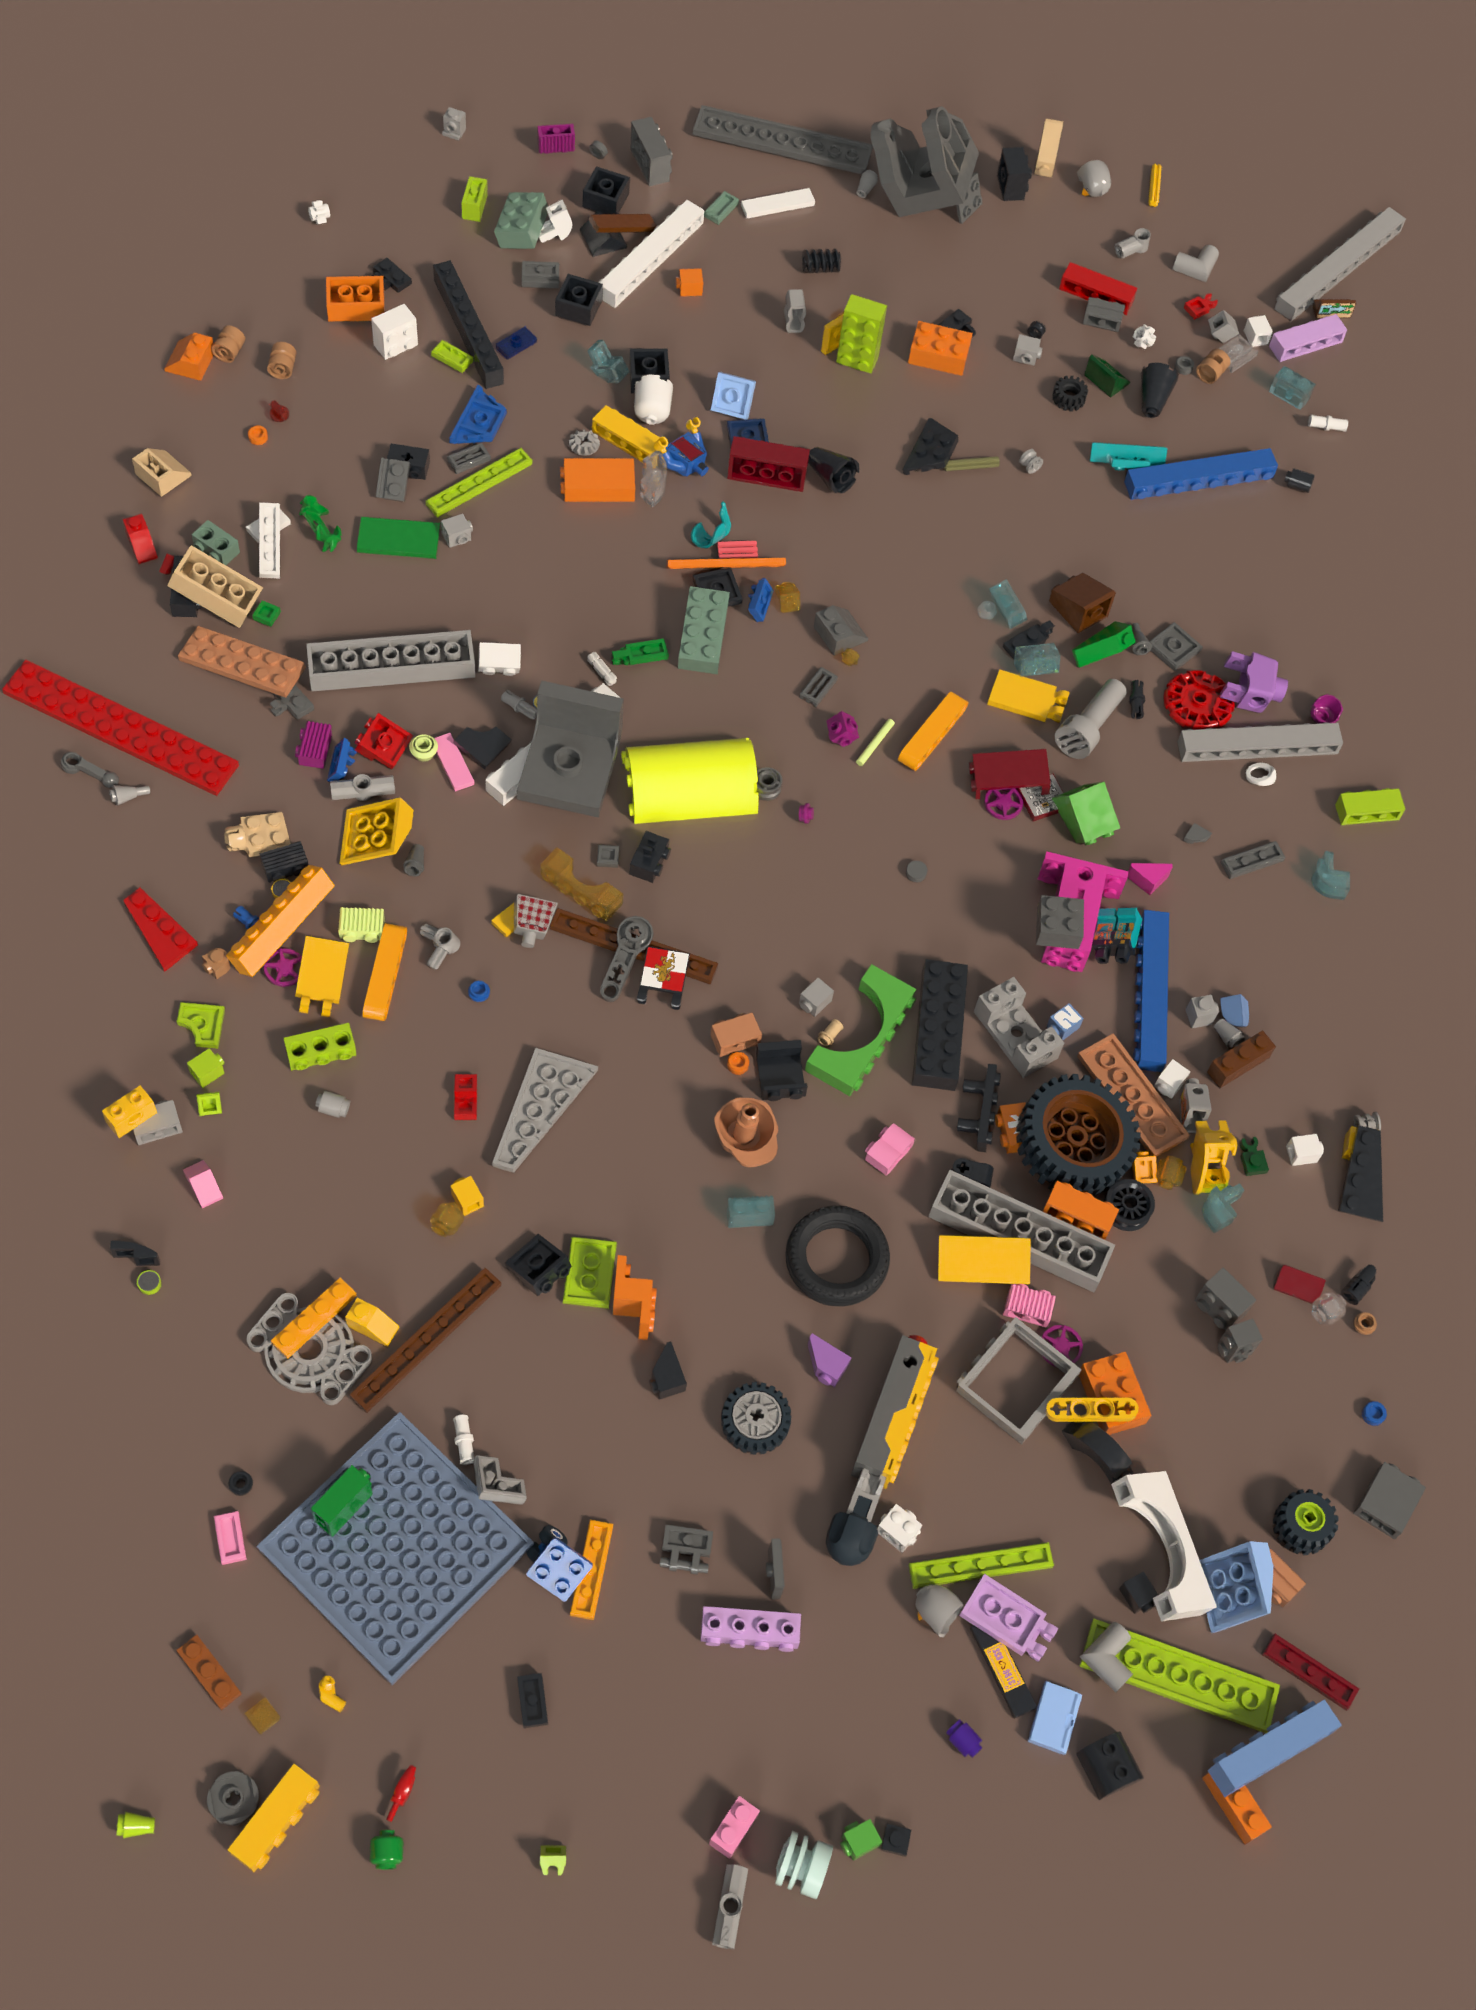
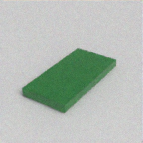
(398, 537)

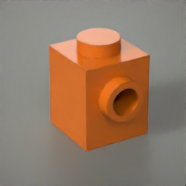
(690, 282)

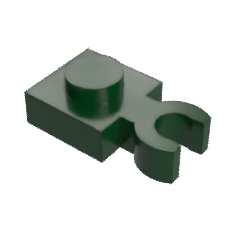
(1253, 1160)

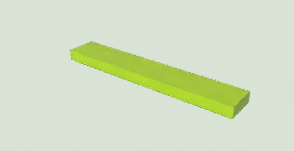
(478, 482)
(976, 1565)

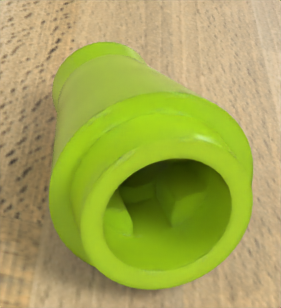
(134, 1825)

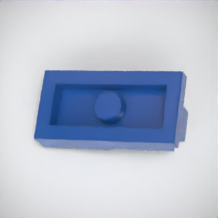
(760, 599)
(340, 760)

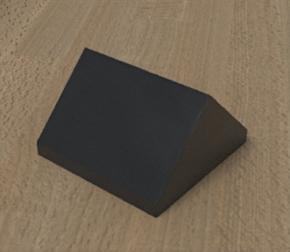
(602, 242)

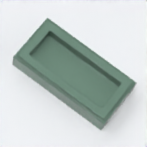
(721, 207)

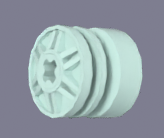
(803, 1865)

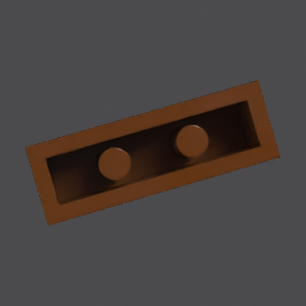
(1241, 1059)

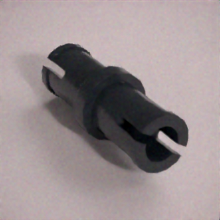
(1137, 699)

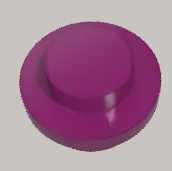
(806, 813)

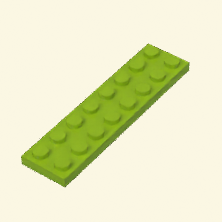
(1194, 1680)

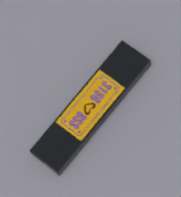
(1005, 1673)

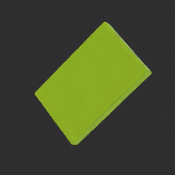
(590, 1273)

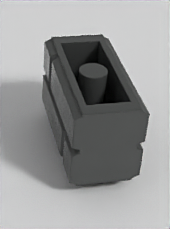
(1103, 314)

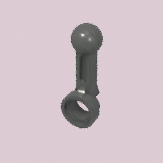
(107, 778)

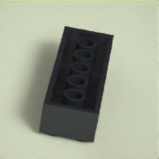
(940, 1025)

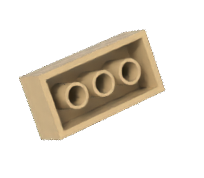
(215, 586)

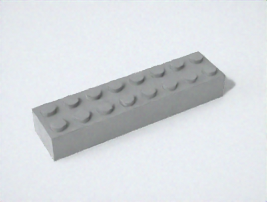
(390, 660)
(1054, 1243)

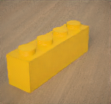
(624, 433)
(273, 1818)

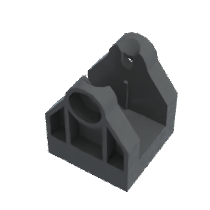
(929, 175)

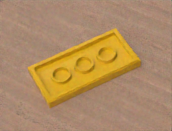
(984, 1259)

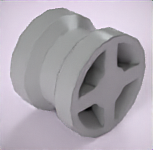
(1031, 461)

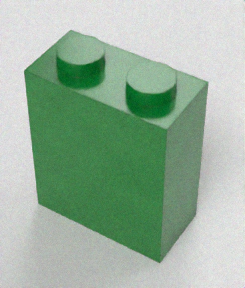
(342, 1500)

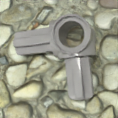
(439, 938)

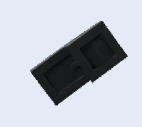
(142, 1255)

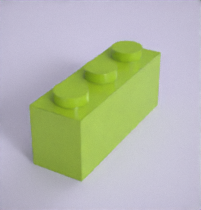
(1370, 806)

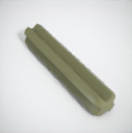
(974, 463)

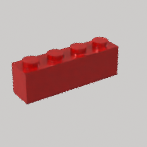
(1088, 283)

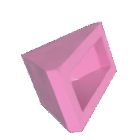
(203, 1183)

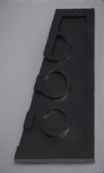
(1363, 1181)

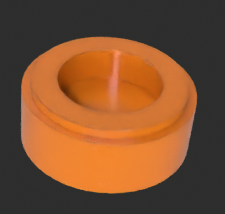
(257, 435)
(738, 1063)

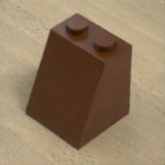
(1082, 601)

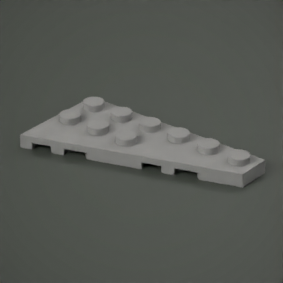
(544, 1095)

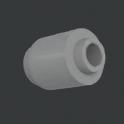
(332, 1104)

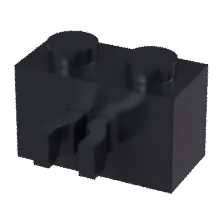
(649, 857)

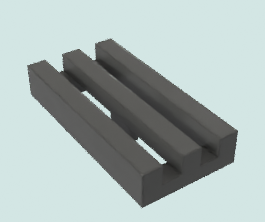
(470, 460)
(810, 698)

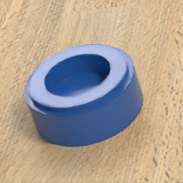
(1374, 1413)

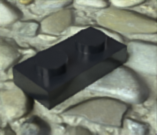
(532, 1700)

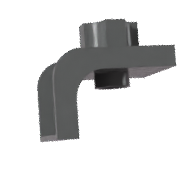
(572, 749)

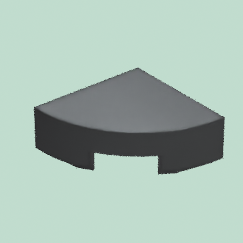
(1197, 834)

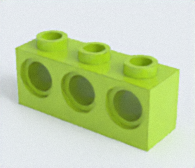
(327, 1038)

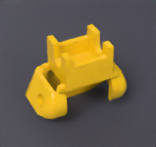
(1207, 1148)

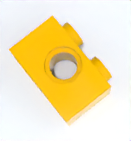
(129, 1111)

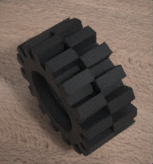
(1068, 401)

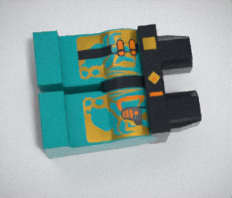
(1116, 934)

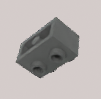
(1239, 1341)

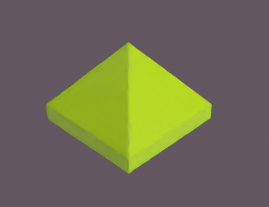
(209, 1103)

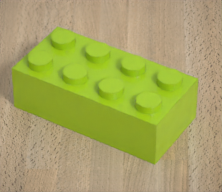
(861, 333)

